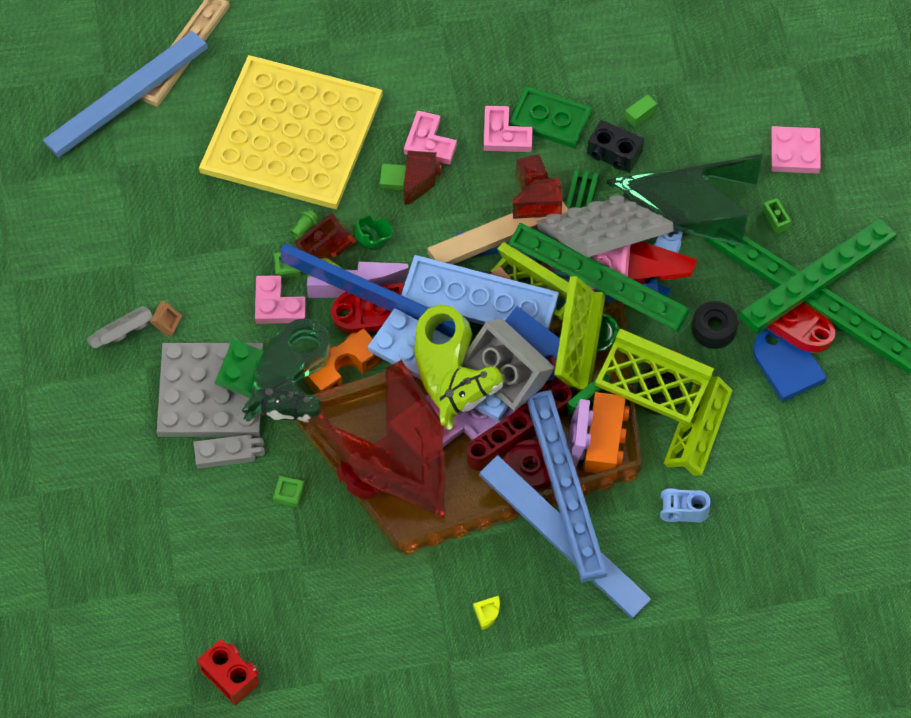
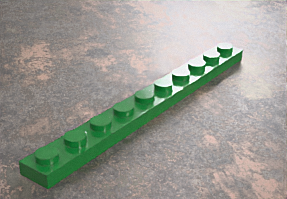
(827, 303)

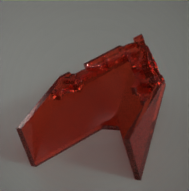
(409, 457)

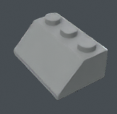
(519, 363)

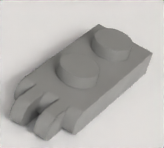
(117, 329)
(227, 451)

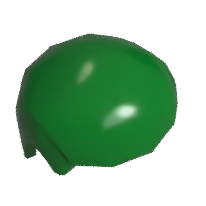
(372, 233)
(608, 333)

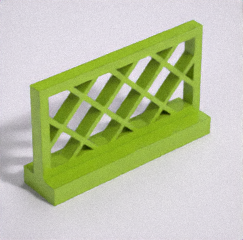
(579, 335)
(667, 362)

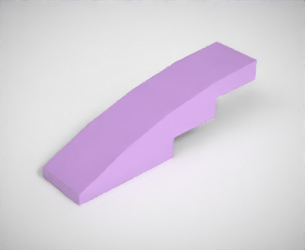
(372, 271)

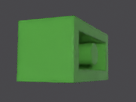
(640, 111)
(776, 216)

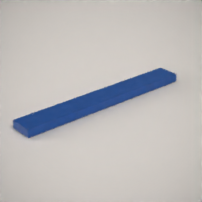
(357, 285)

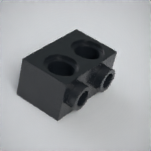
(617, 141)

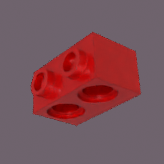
(223, 675)

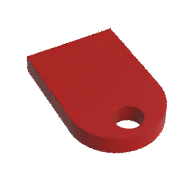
(362, 313)
(801, 328)

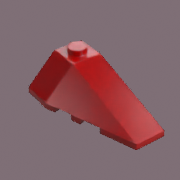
(654, 261)

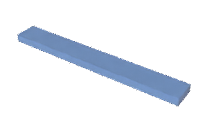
(125, 94)
(566, 487)
(550, 525)

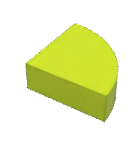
(487, 611)

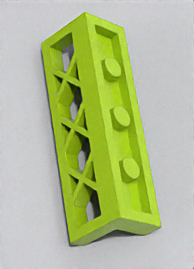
(533, 270)
(704, 429)

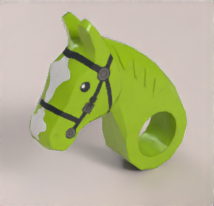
(441, 369)

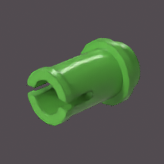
(308, 220)

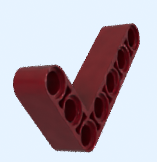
(505, 429)

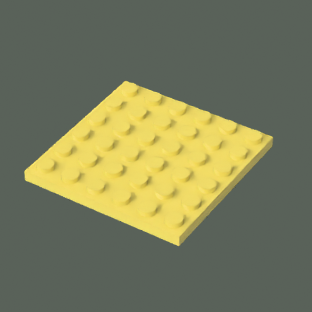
(291, 132)

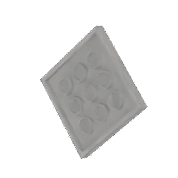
(604, 226)
(192, 401)

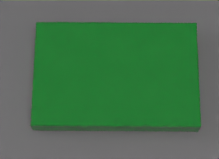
(551, 117)

